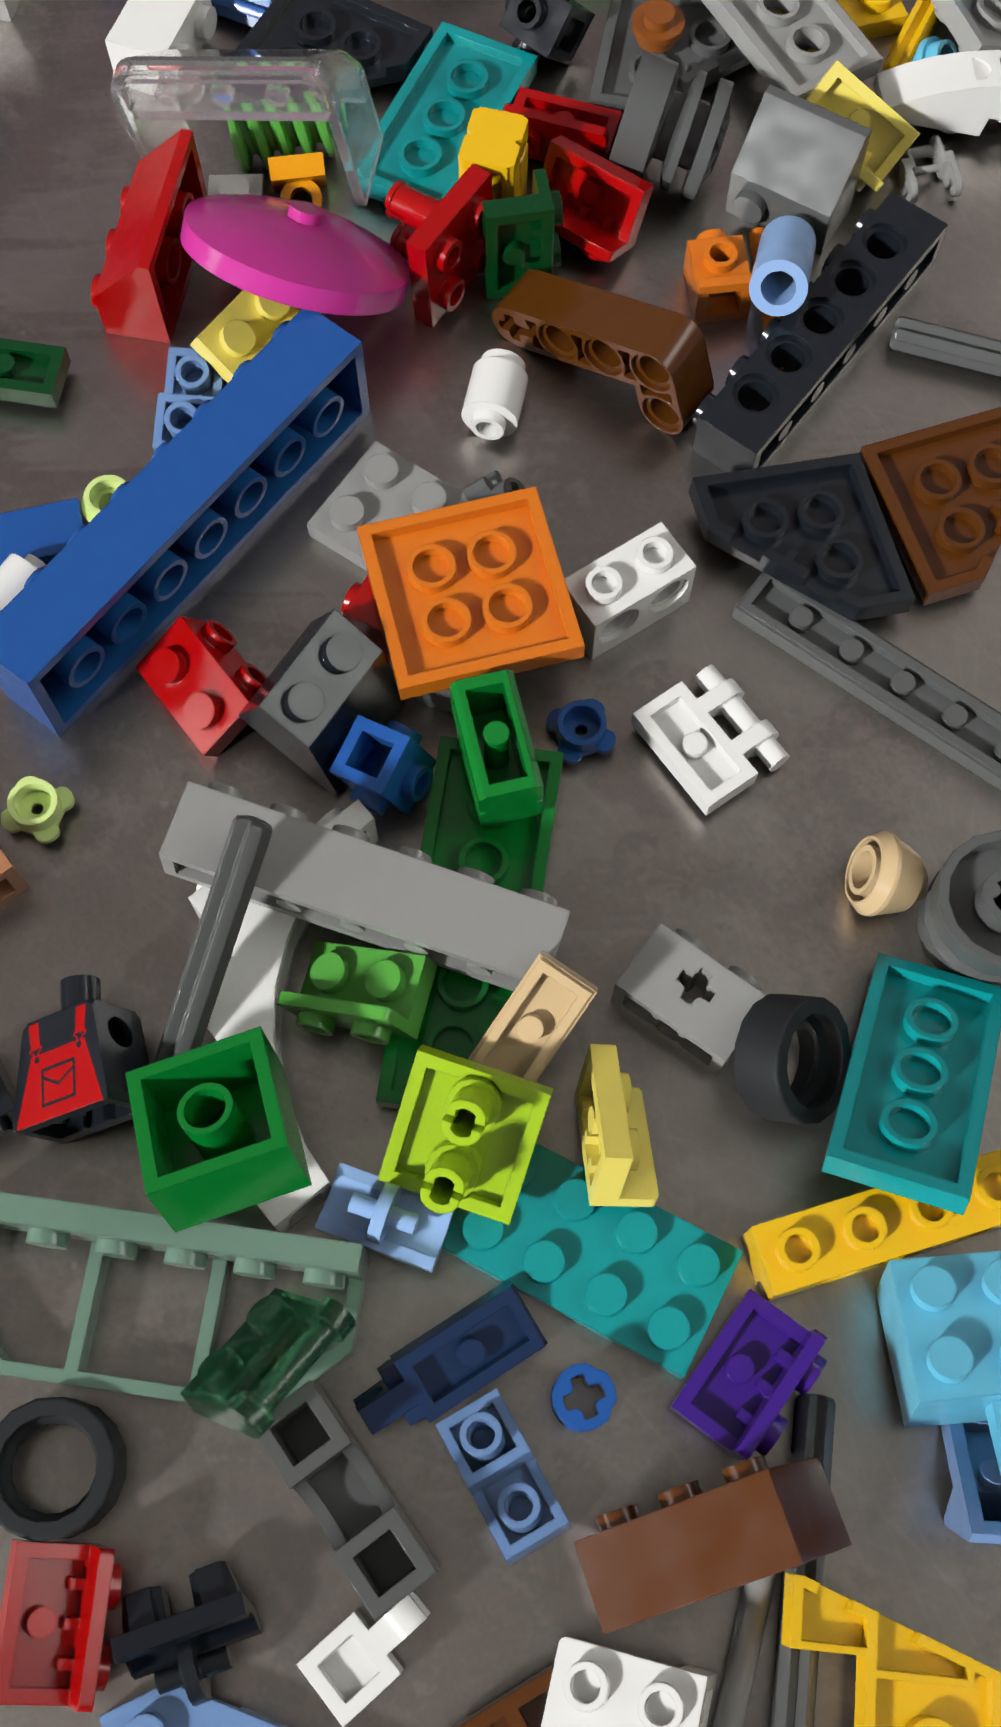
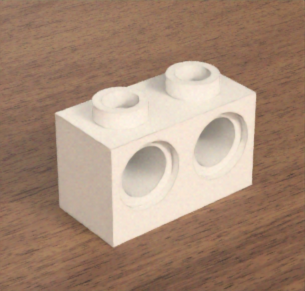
(630, 588)

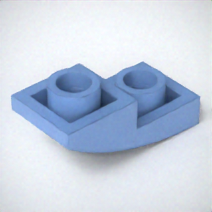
(187, 386)
(503, 1476)

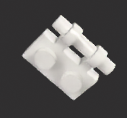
(697, 748)

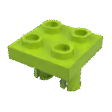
(464, 1135)

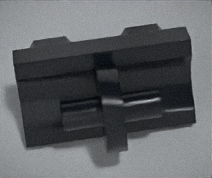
(189, 1644)

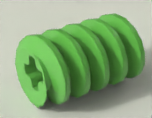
(268, 136)

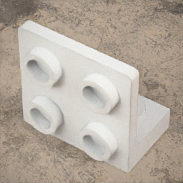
(620, 1689)

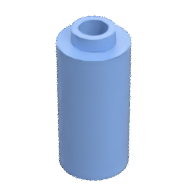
(783, 266)

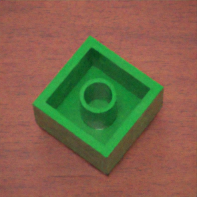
(216, 1130)

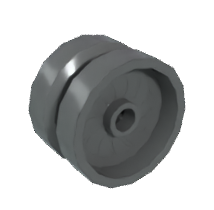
(963, 911)

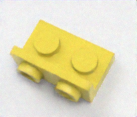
(240, 332)
(614, 1133)

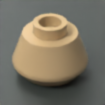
(884, 875)

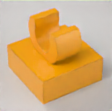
(297, 174)

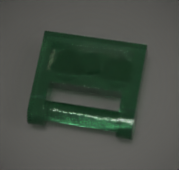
(266, 1360)

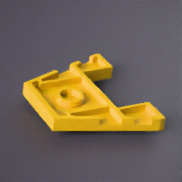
(899, 1672)

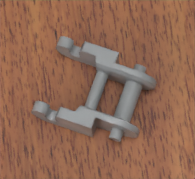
(943, 164)

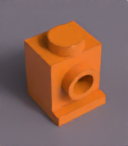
(714, 266)

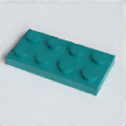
(435, 105)
(917, 1084)
(612, 1269)

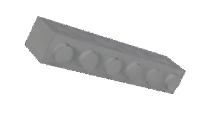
(370, 890)

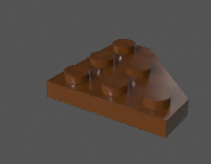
(942, 501)

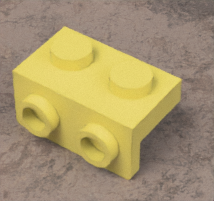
(852, 99)

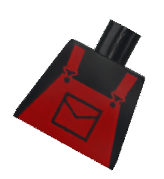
(77, 1065)

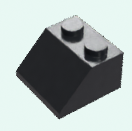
(320, 692)

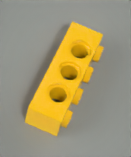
(864, 1234)

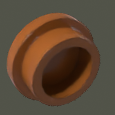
(657, 25)

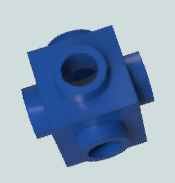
(384, 766)

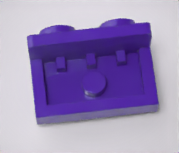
(749, 1377)

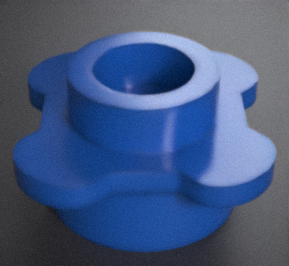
(585, 714)

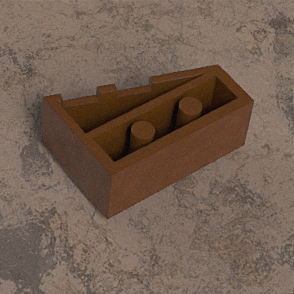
(709, 1539)

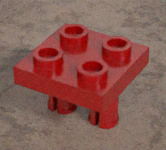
(440, 240)

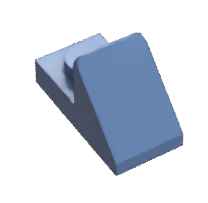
(976, 1482)

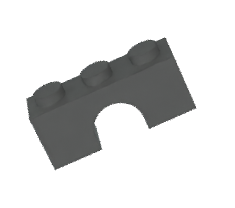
(348, 1498)

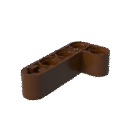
(613, 337)

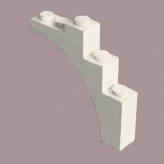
(249, 995)

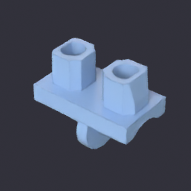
(383, 1218)

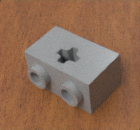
(654, 987)

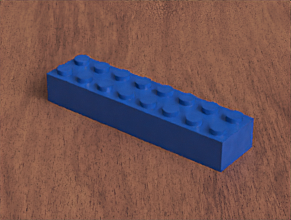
(180, 519)

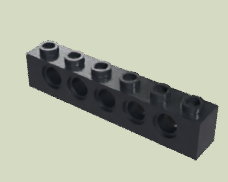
(820, 339)

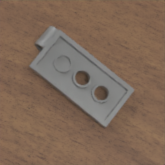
(772, 38)

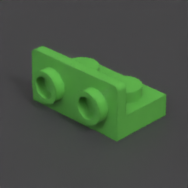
(362, 990)

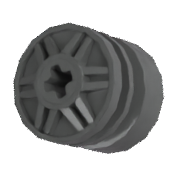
(671, 124)

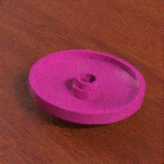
(294, 254)

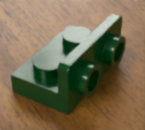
(520, 236)

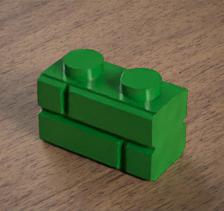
(496, 748)

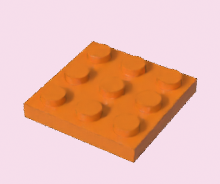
(469, 591)

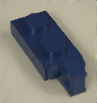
(452, 1360)

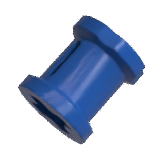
(590, 1377)

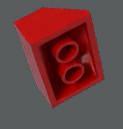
(145, 261)

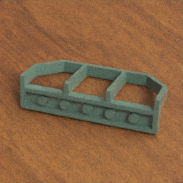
(121, 1234)

